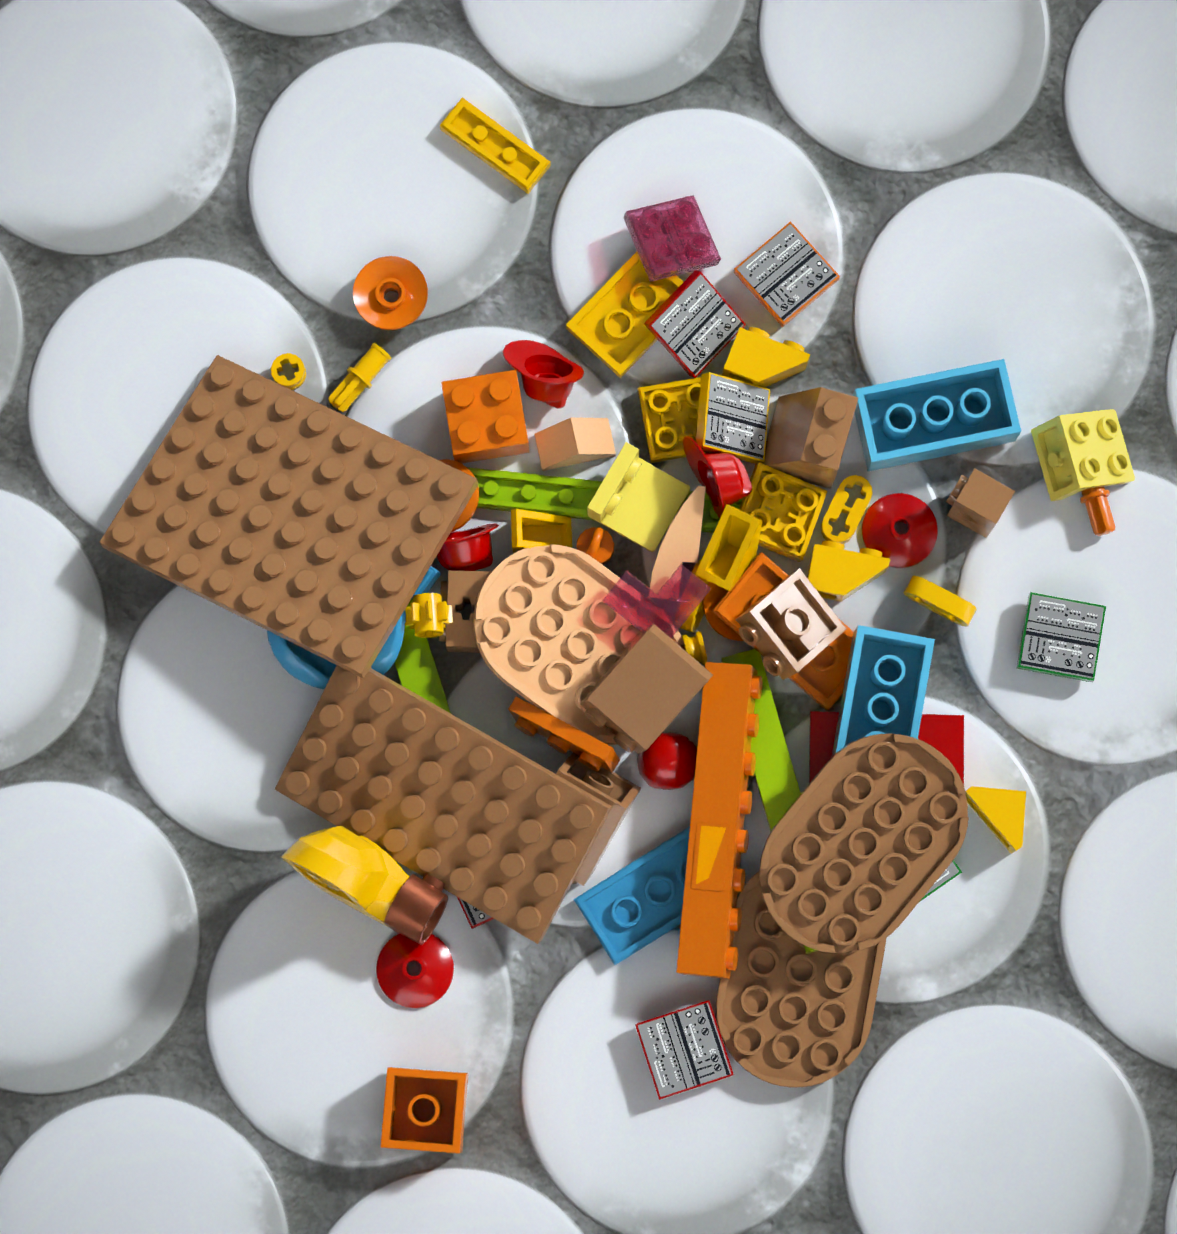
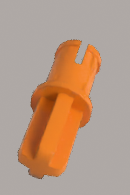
(1098, 510)

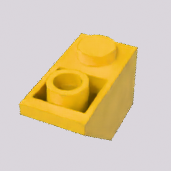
(763, 360)
(843, 572)

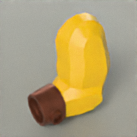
(369, 881)

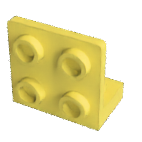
(1082, 452)
(637, 499)

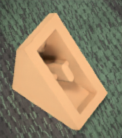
(574, 442)

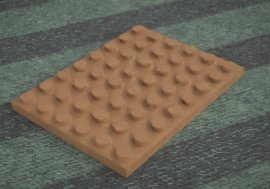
(290, 515)

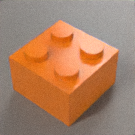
(485, 417)
(424, 1110)

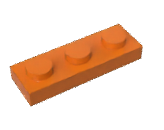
(563, 736)

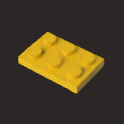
(615, 316)

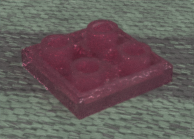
(671, 238)

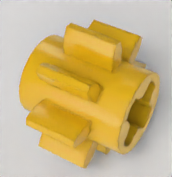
(428, 615)

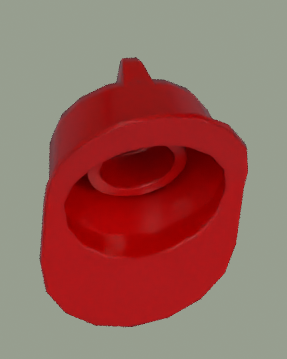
(543, 371)
(720, 473)
(468, 549)

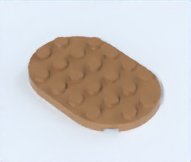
(863, 843)
(790, 1011)

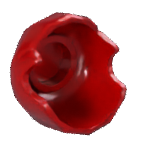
(668, 762)

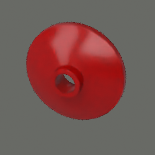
(901, 549)
(415, 990)

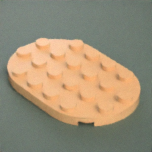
(550, 631)

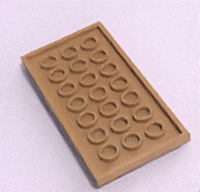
(443, 799)

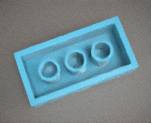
(936, 415)
(883, 685)

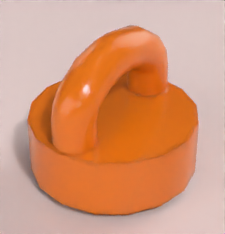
(597, 544)

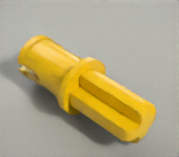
(359, 378)

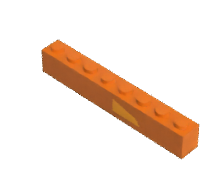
(718, 821)

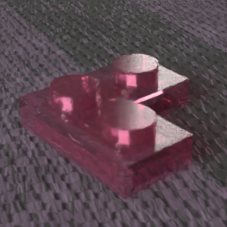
(666, 608)

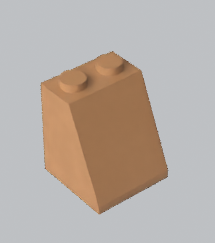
(810, 434)
(645, 689)
(612, 790)

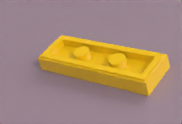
(495, 145)

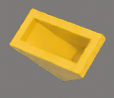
(539, 529)
(730, 548)
(1002, 812)

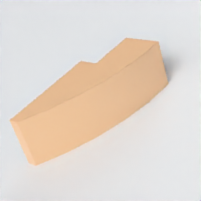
(681, 539)

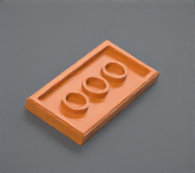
(825, 674)

